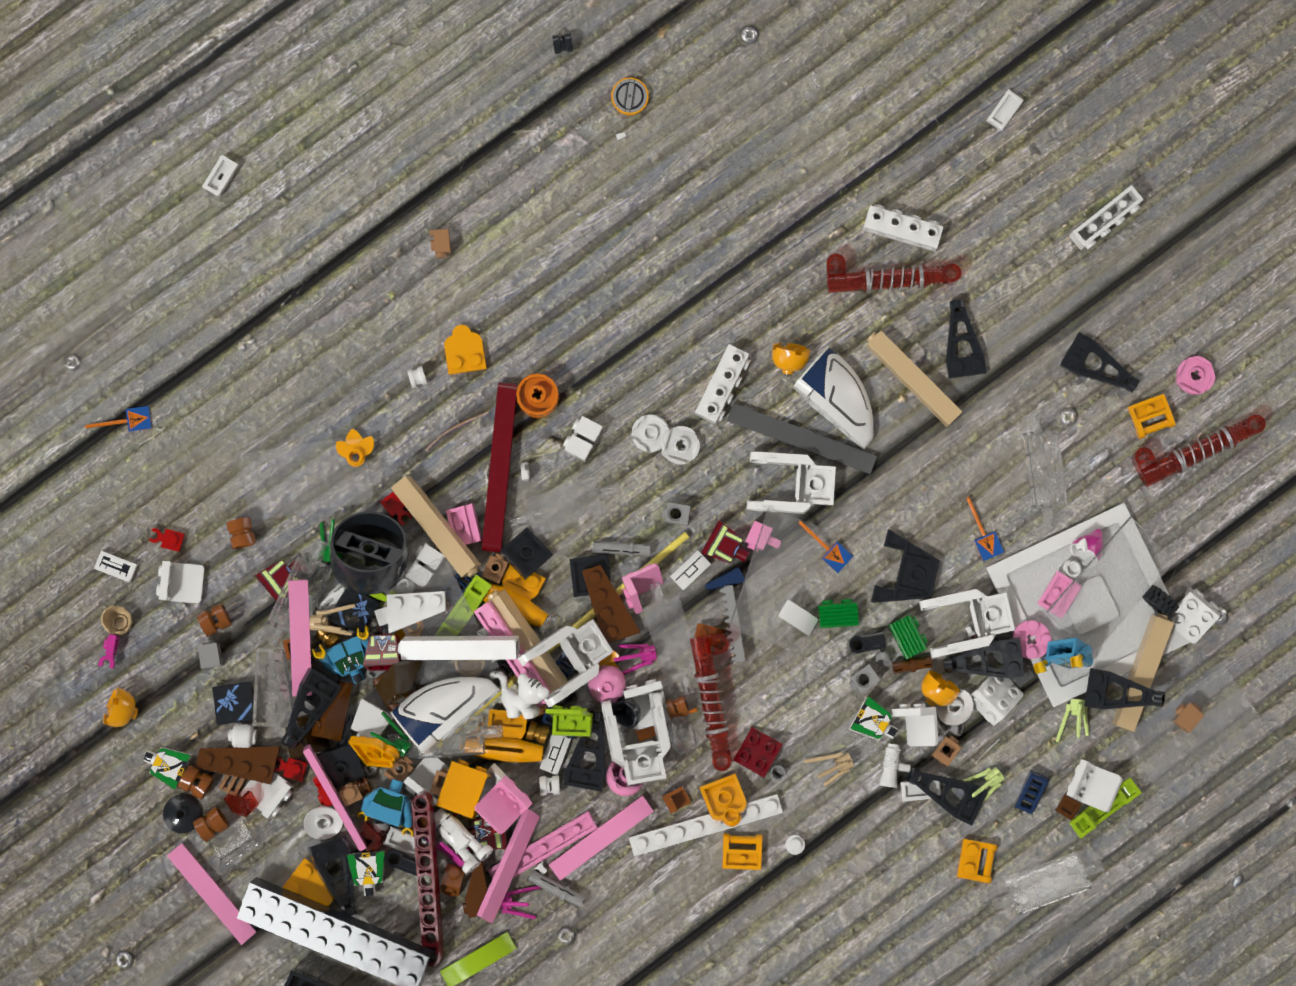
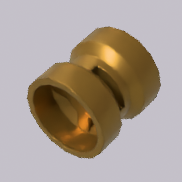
(330, 640)
(537, 732)

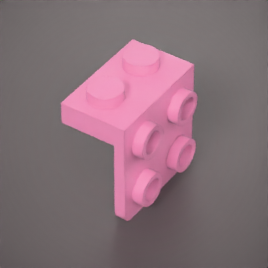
(638, 583)
(503, 805)

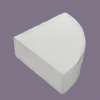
(525, 471)

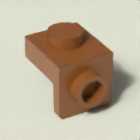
(702, 629)
(452, 880)

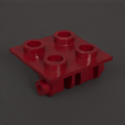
(758, 752)

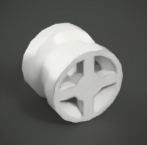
(417, 377)

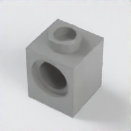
(684, 509)
(210, 654)
(872, 679)

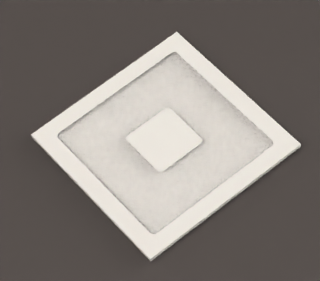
(1025, 580)

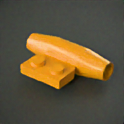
(522, 593)
(511, 746)

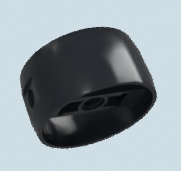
(350, 540)

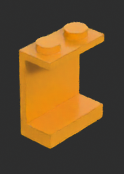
(462, 788)

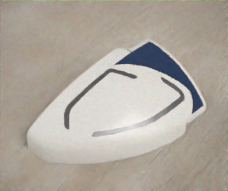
(838, 396)
(442, 709)

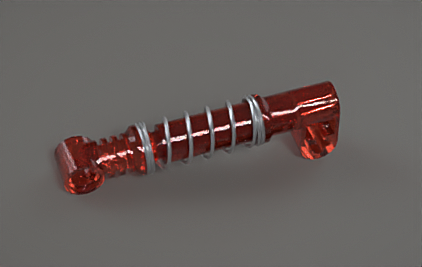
(886, 279)
(1180, 460)
(706, 676)

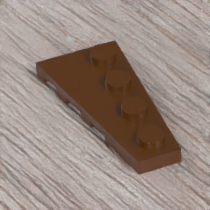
(608, 608)
(247, 763)

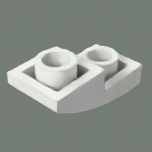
(798, 617)

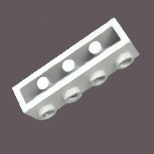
(1109, 215)
(903, 228)
(720, 387)

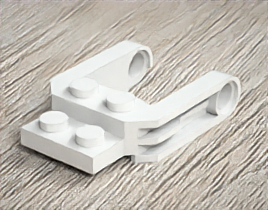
(813, 483)
(989, 616)
(584, 649)
(643, 760)

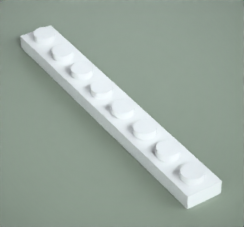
(701, 827)

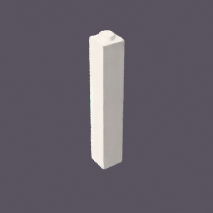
(459, 647)

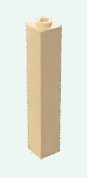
(913, 378)
(436, 526)
(520, 627)
(1145, 667)

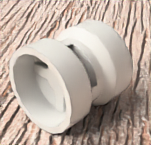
(549, 785)

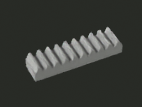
(735, 636)

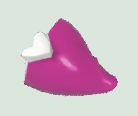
(1087, 546)

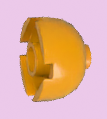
(790, 357)
(938, 690)
(120, 708)

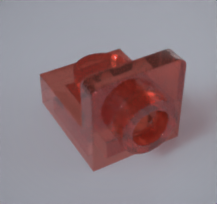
(241, 805)
(370, 833)

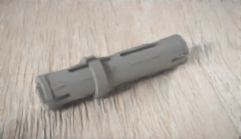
(621, 548)
(556, 888)

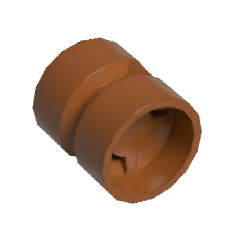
(241, 533)
(208, 622)
(190, 778)
(211, 824)

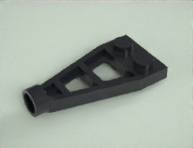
(1077, 354)
(968, 365)
(1011, 655)
(322, 687)
(1098, 688)
(583, 777)
(968, 806)
(328, 851)

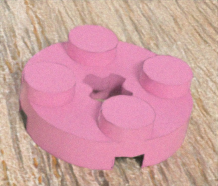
(1185, 380)
(1035, 629)

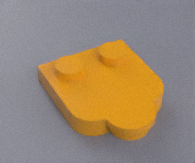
(464, 351)
(374, 751)
(725, 800)
(307, 883)

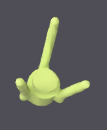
(1077, 709)
(993, 779)

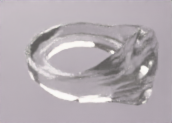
(544, 632)

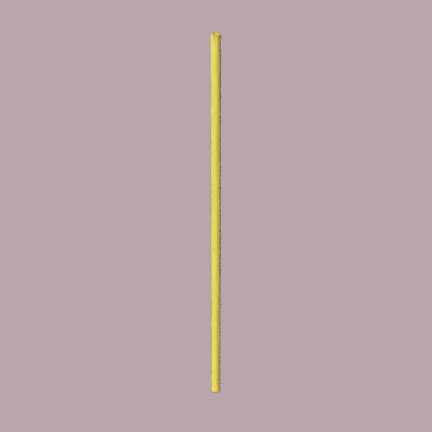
(590, 615)

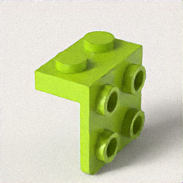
(571, 722)

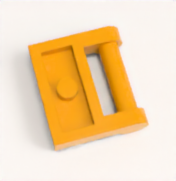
(1150, 409)
(740, 857)
(970, 859)

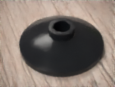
(191, 810)

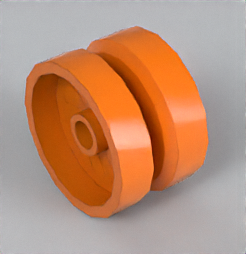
(537, 384)

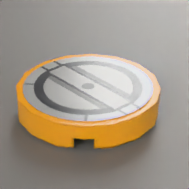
(629, 96)

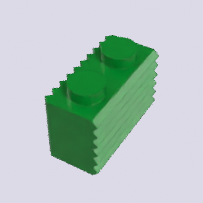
(838, 615)
(908, 636)

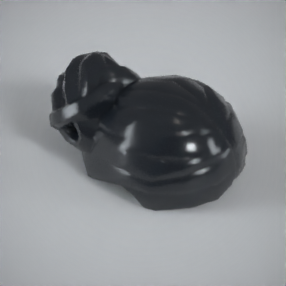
(626, 713)

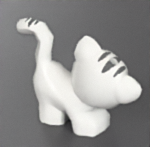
(521, 702)

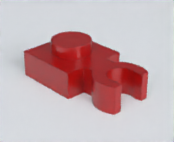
(395, 506)
(170, 539)
(292, 769)
(322, 797)

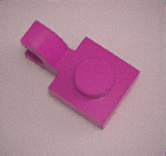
(111, 646)

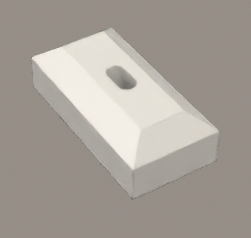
(223, 166)

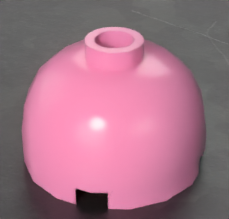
(607, 684)
(617, 781)

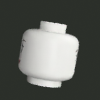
(242, 735)

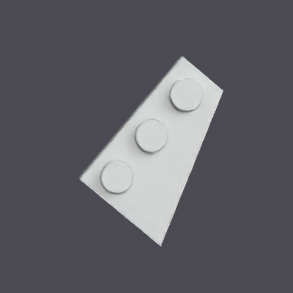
(413, 607)

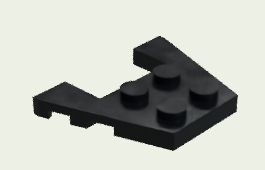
(915, 573)

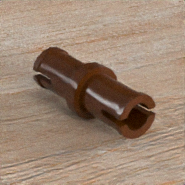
(912, 664)

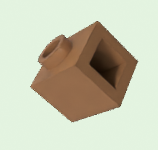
(1187, 716)

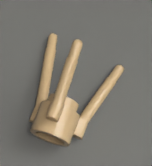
(320, 623)
(842, 764)

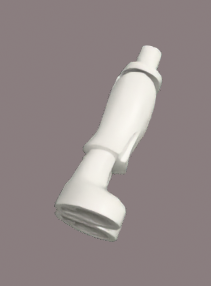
(459, 838)

